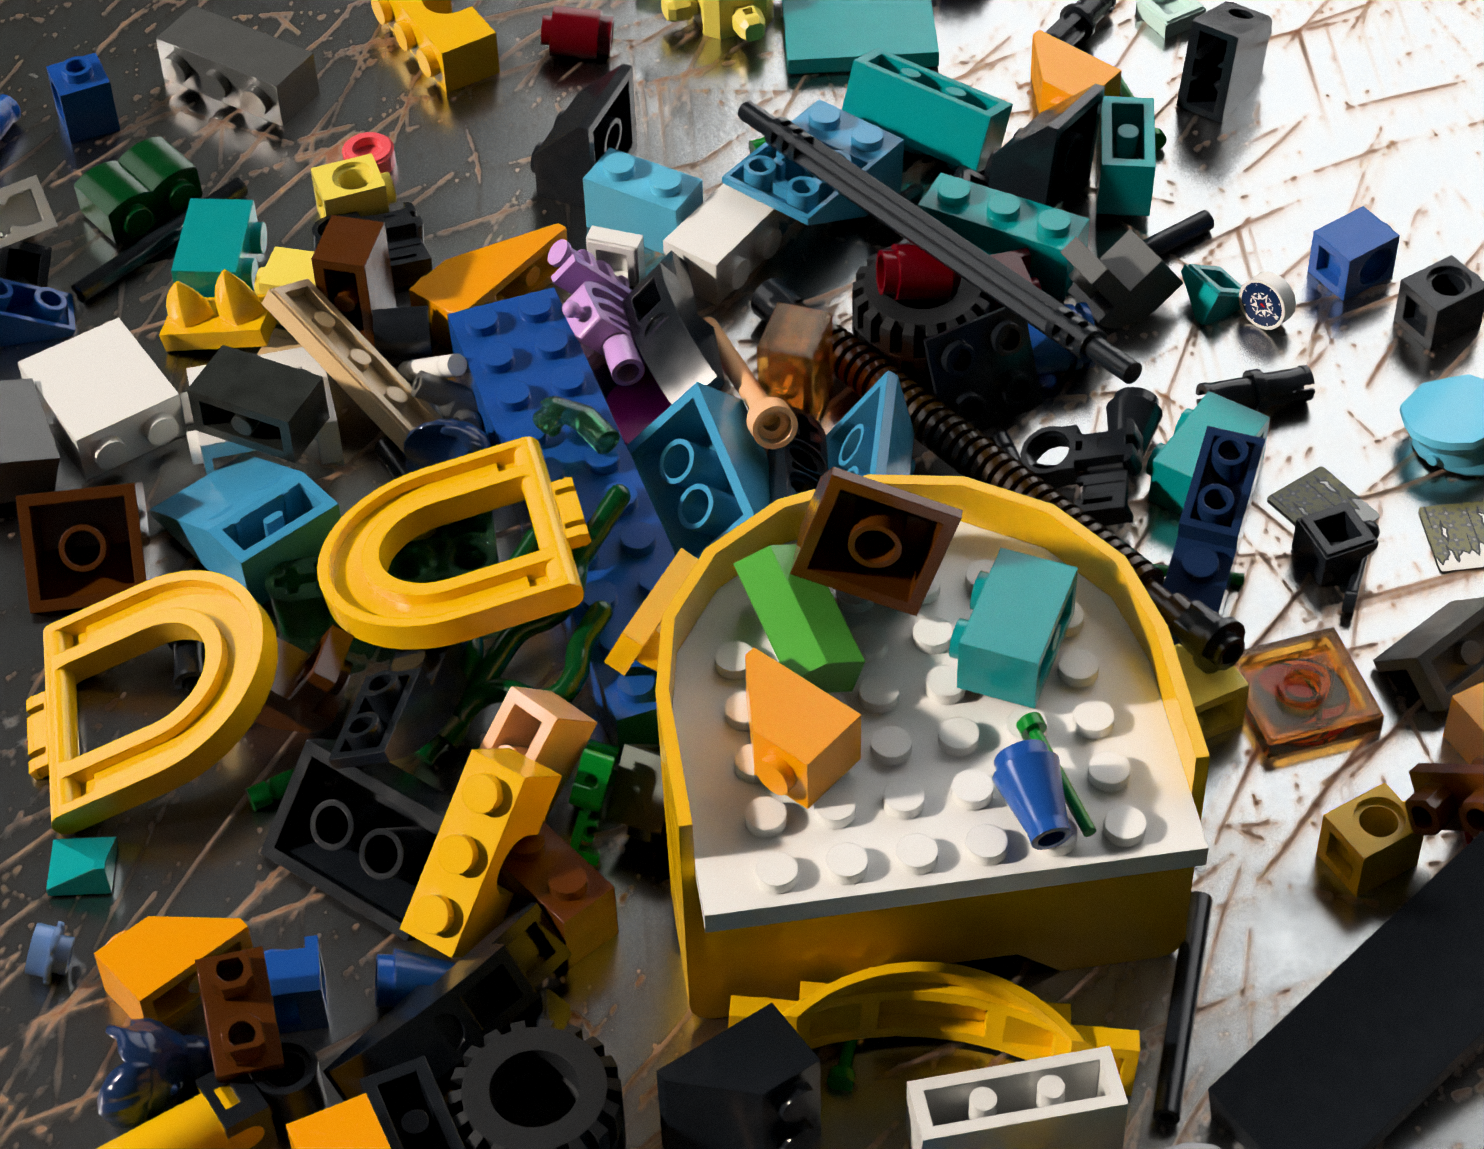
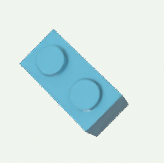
(639, 197)

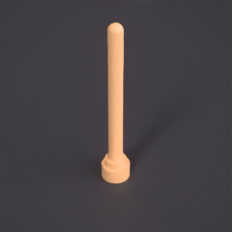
(768, 418)

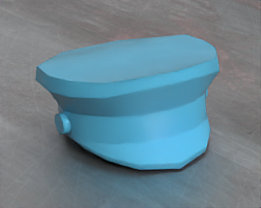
(1448, 423)

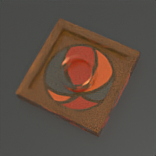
(1306, 693)

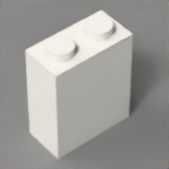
(104, 398)

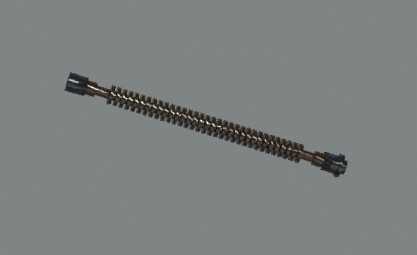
(1205, 634)

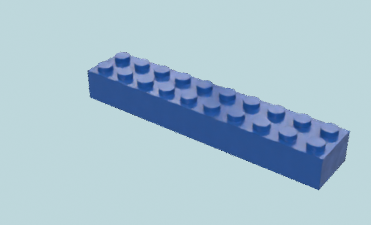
(516, 359)

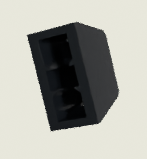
(1227, 44)

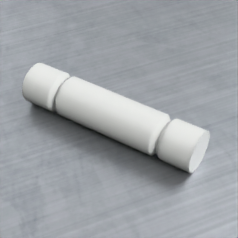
(443, 366)

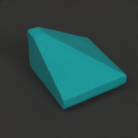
(1211, 292)
(82, 866)

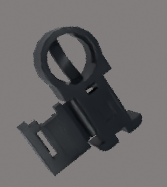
(405, 242)
(1098, 457)

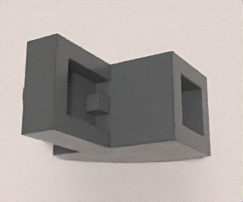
(1123, 283)

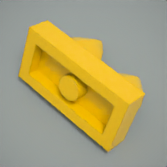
(228, 319)
(642, 634)

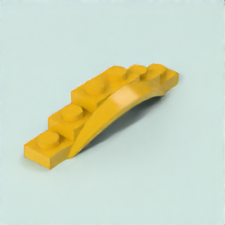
(942, 1004)

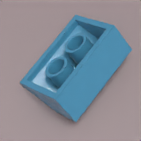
(875, 433)
(702, 468)

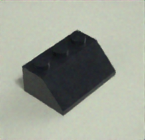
(357, 832)

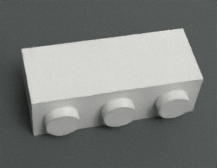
(1025, 1104)

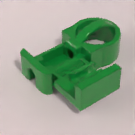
(589, 792)

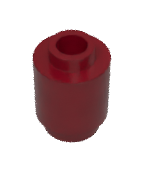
(577, 33)
(913, 274)

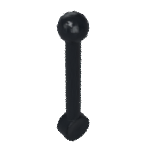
(1356, 575)

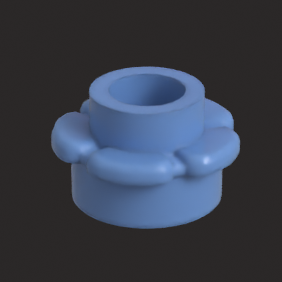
(49, 951)

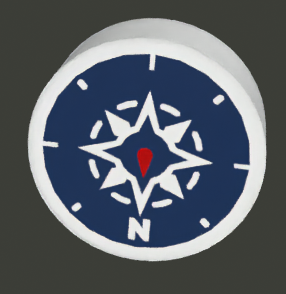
(1267, 300)

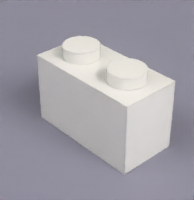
(725, 242)

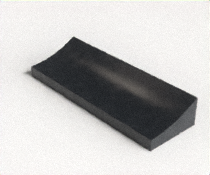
(1373, 1030)

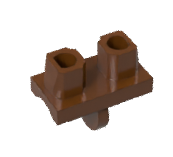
(1447, 798)
(239, 1013)

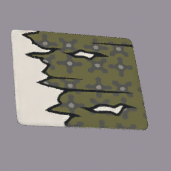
(1315, 493)
(1456, 534)

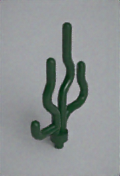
(484, 673)

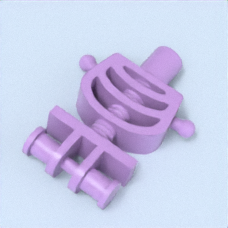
(597, 309)

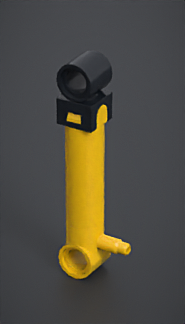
(239, 1110)

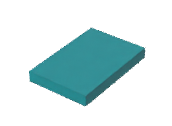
(834, 33)

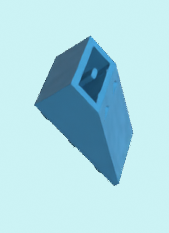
(797, 193)
(250, 519)

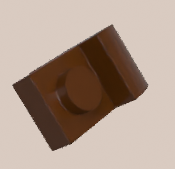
(309, 684)

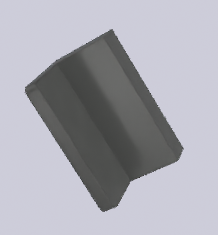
(1441, 653)

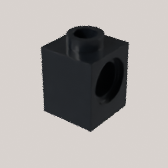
(1440, 303)

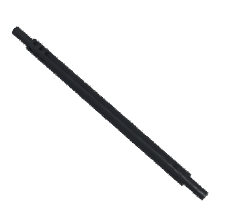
(942, 243)

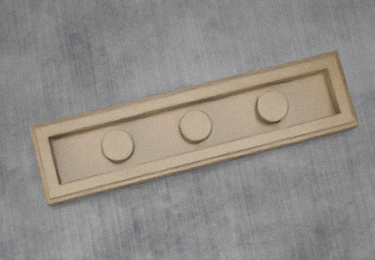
(349, 359)

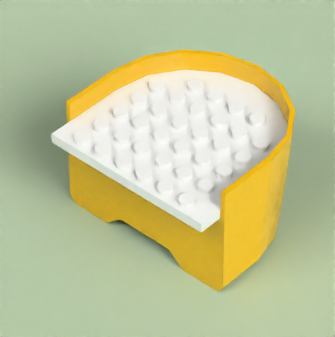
(915, 840)

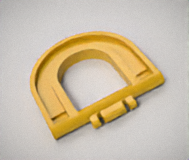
(471, 605)
(186, 742)

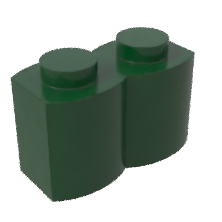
(138, 189)

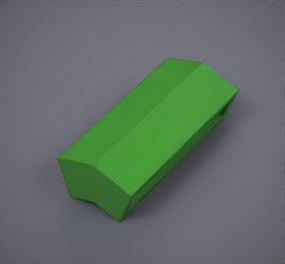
(801, 620)

